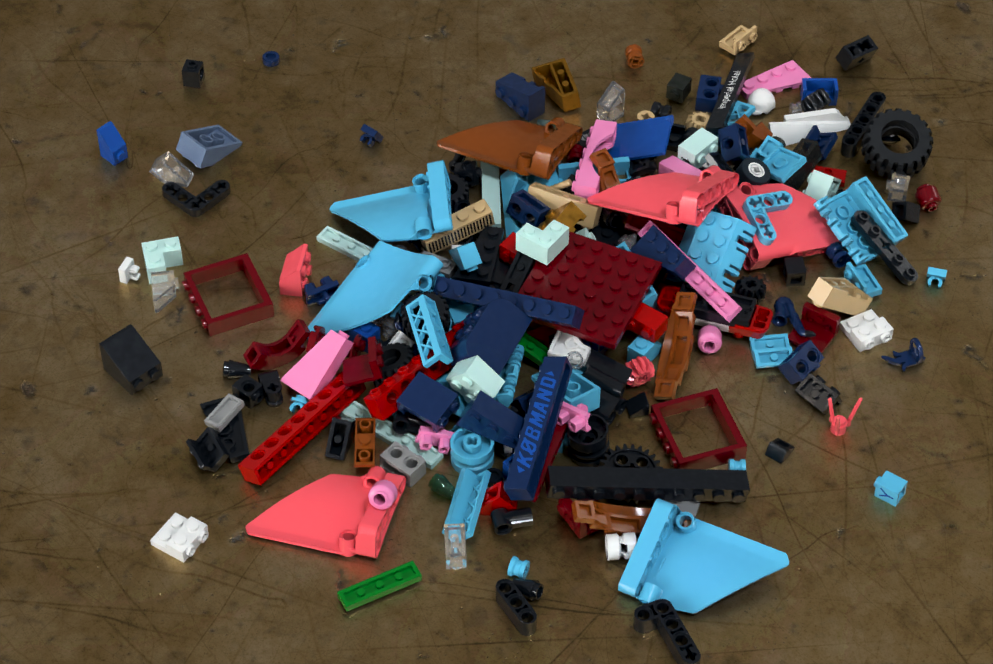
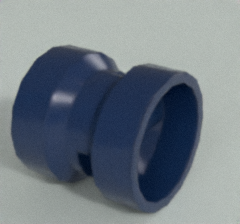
(838, 255)

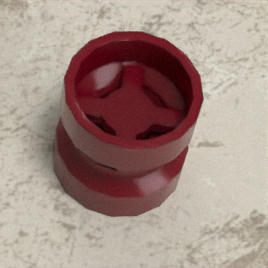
(575, 154)

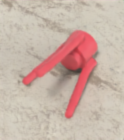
(839, 422)

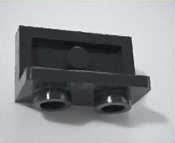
(208, 450)

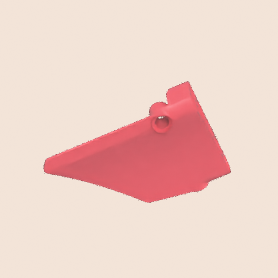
(670, 196)
(331, 515)

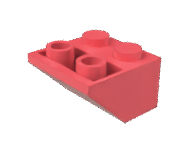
(295, 272)

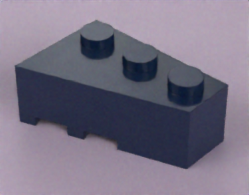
(521, 95)
(660, 248)
(491, 420)

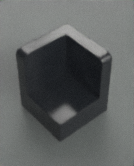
(906, 211)

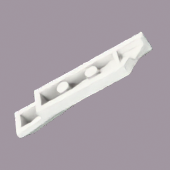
(799, 124)

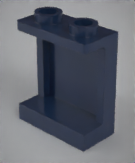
(429, 401)

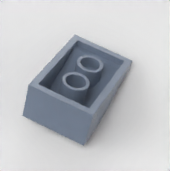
(207, 145)

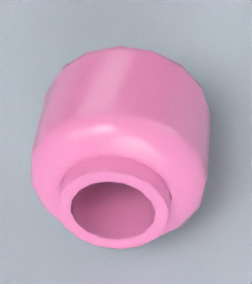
(709, 339)
(382, 494)

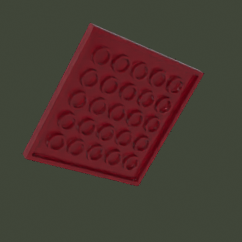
(597, 279)

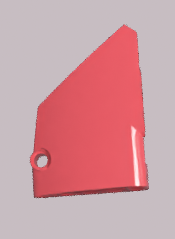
(798, 228)

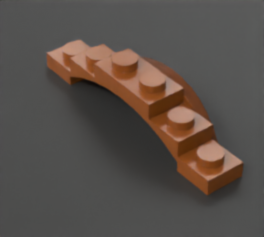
(607, 173)
(676, 346)
(611, 517)

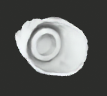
(762, 100)

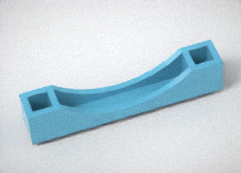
(511, 183)

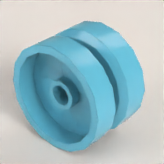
(471, 451)

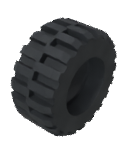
(906, 126)

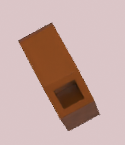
(365, 442)

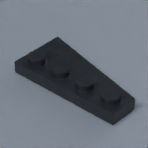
(488, 249)
(233, 435)

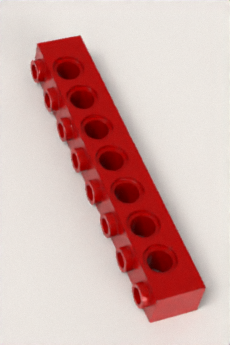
(382, 400)
(299, 430)

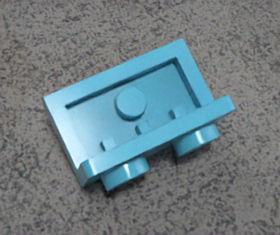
(863, 279)

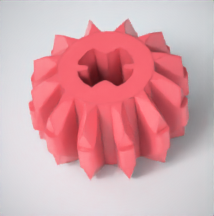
(641, 371)

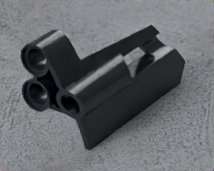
(612, 380)

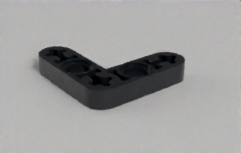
(196, 205)

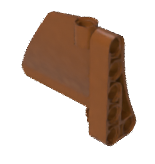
(517, 145)

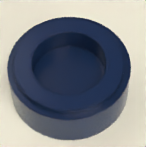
(271, 59)

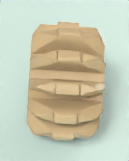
(697, 120)

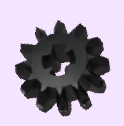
(816, 101)
(751, 287)

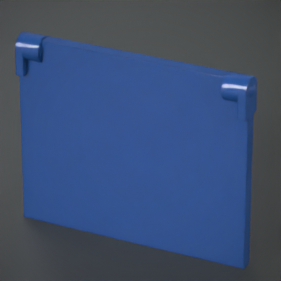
(642, 138)

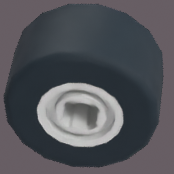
(753, 171)

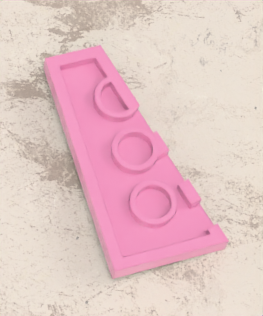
(776, 79)

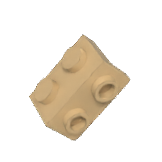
(739, 39)

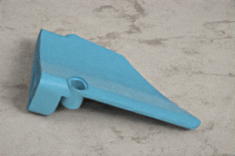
(376, 287)
(694, 562)

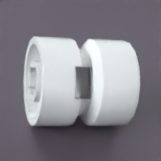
(613, 545)

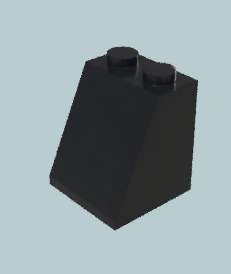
(130, 360)

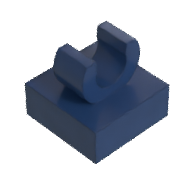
(371, 134)

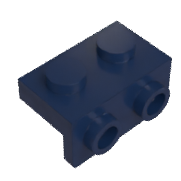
(825, 140)

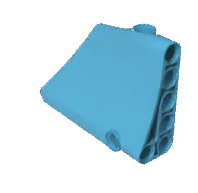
(404, 212)

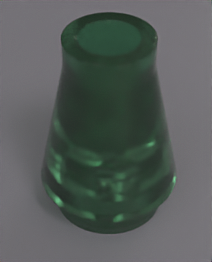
(441, 486)

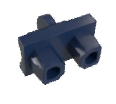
(320, 294)

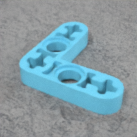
(761, 210)

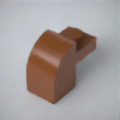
(755, 133)

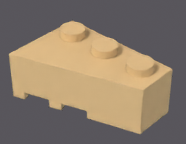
(839, 295)

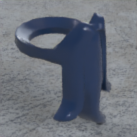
(909, 357)

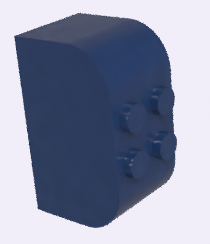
(491, 334)

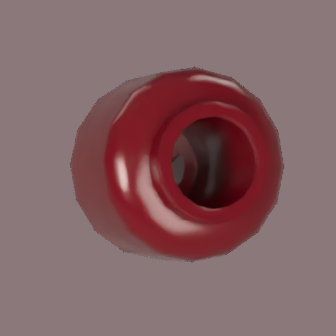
(928, 197)

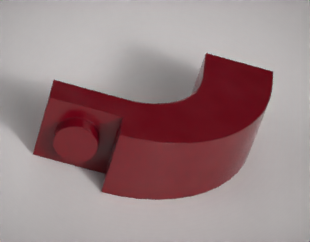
(279, 353)

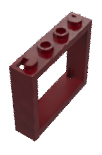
(237, 318)
(709, 459)

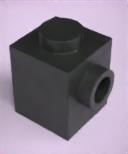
(678, 87)

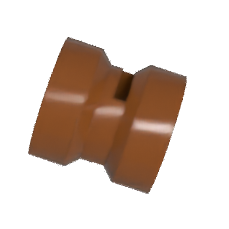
(634, 56)

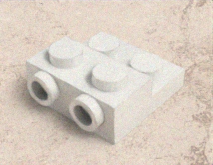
(866, 330)
(180, 536)

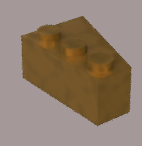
(558, 83)
(567, 214)

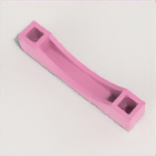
(601, 136)

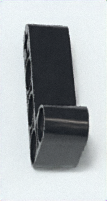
(676, 638)

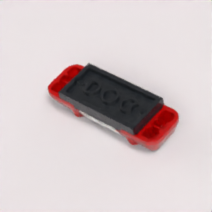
(750, 321)

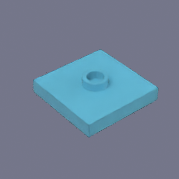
(783, 163)

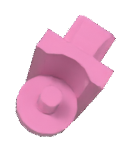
(576, 417)
(427, 438)

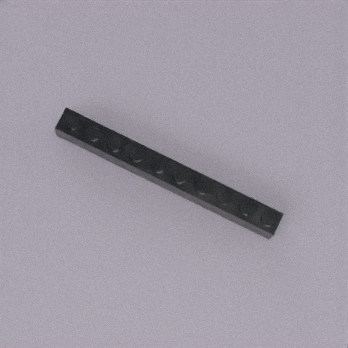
(646, 484)

